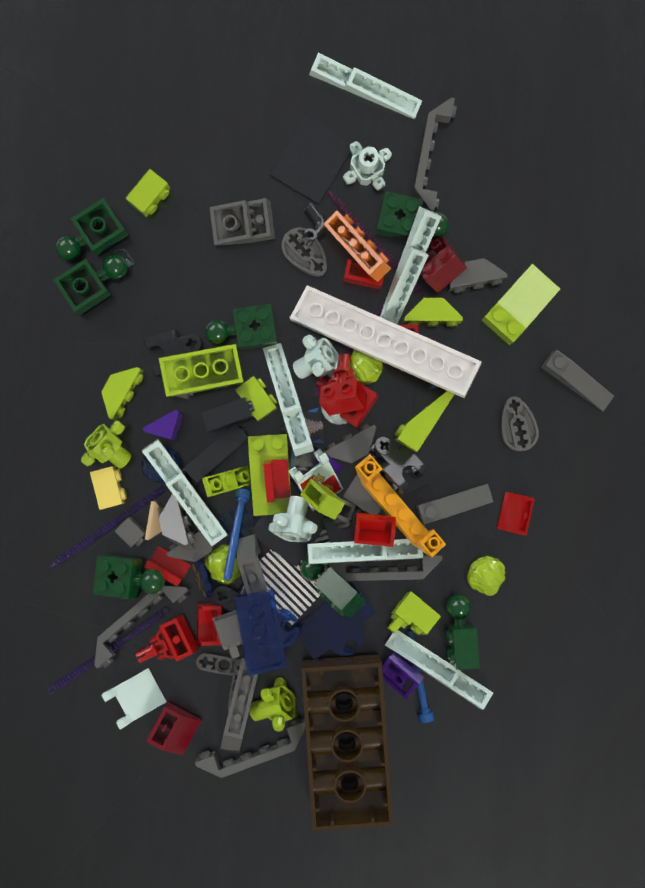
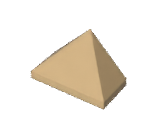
(153, 524)

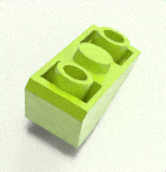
(433, 312)
(120, 390)
(227, 481)

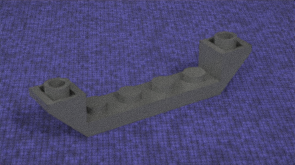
(442, 114)
(249, 564)
(427, 564)
(103, 652)
(239, 710)
(211, 764)

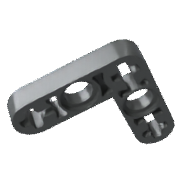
(232, 670)

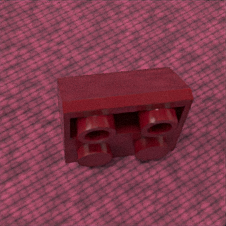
(441, 264)
(173, 729)

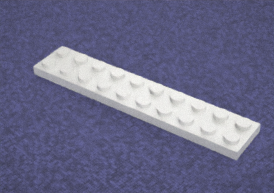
(386, 341)

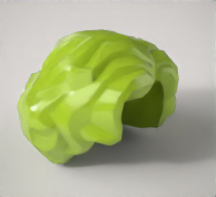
(365, 367)
(216, 564)
(486, 575)

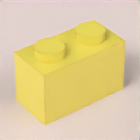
(108, 487)

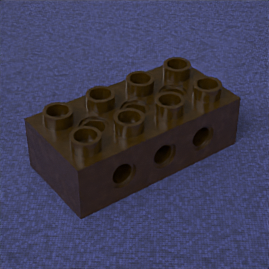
(368, 798)

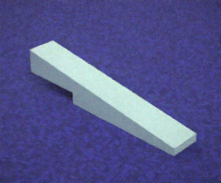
(365, 86)
(410, 264)
(288, 399)
(184, 492)
(354, 552)
(439, 669)

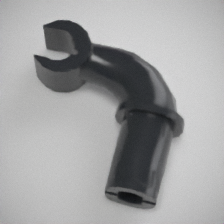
(318, 221)

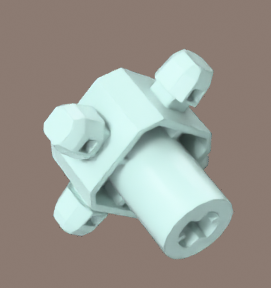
(367, 166)
(318, 359)
(293, 525)

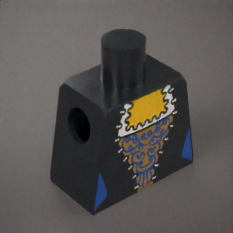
(314, 425)

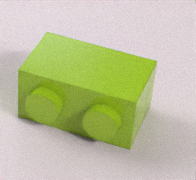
(148, 193)
(263, 403)
(322, 499)

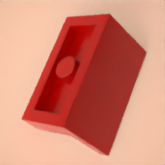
(276, 479)
(515, 513)
(172, 568)

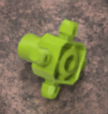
(106, 446)
(276, 704)

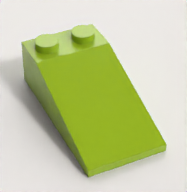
(520, 304)
(201, 370)
(418, 428)
(262, 449)

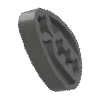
(295, 257)
(529, 425)

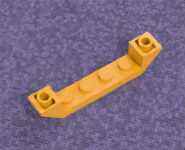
(392, 504)

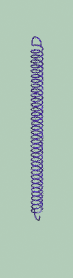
(107, 529)
(62, 679)

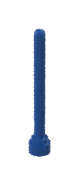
(241, 496)
(425, 714)

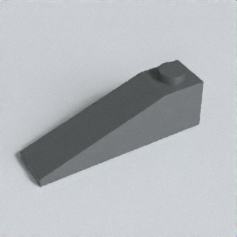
(577, 379)
(454, 504)

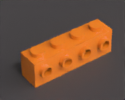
(357, 246)

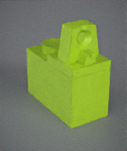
(413, 612)

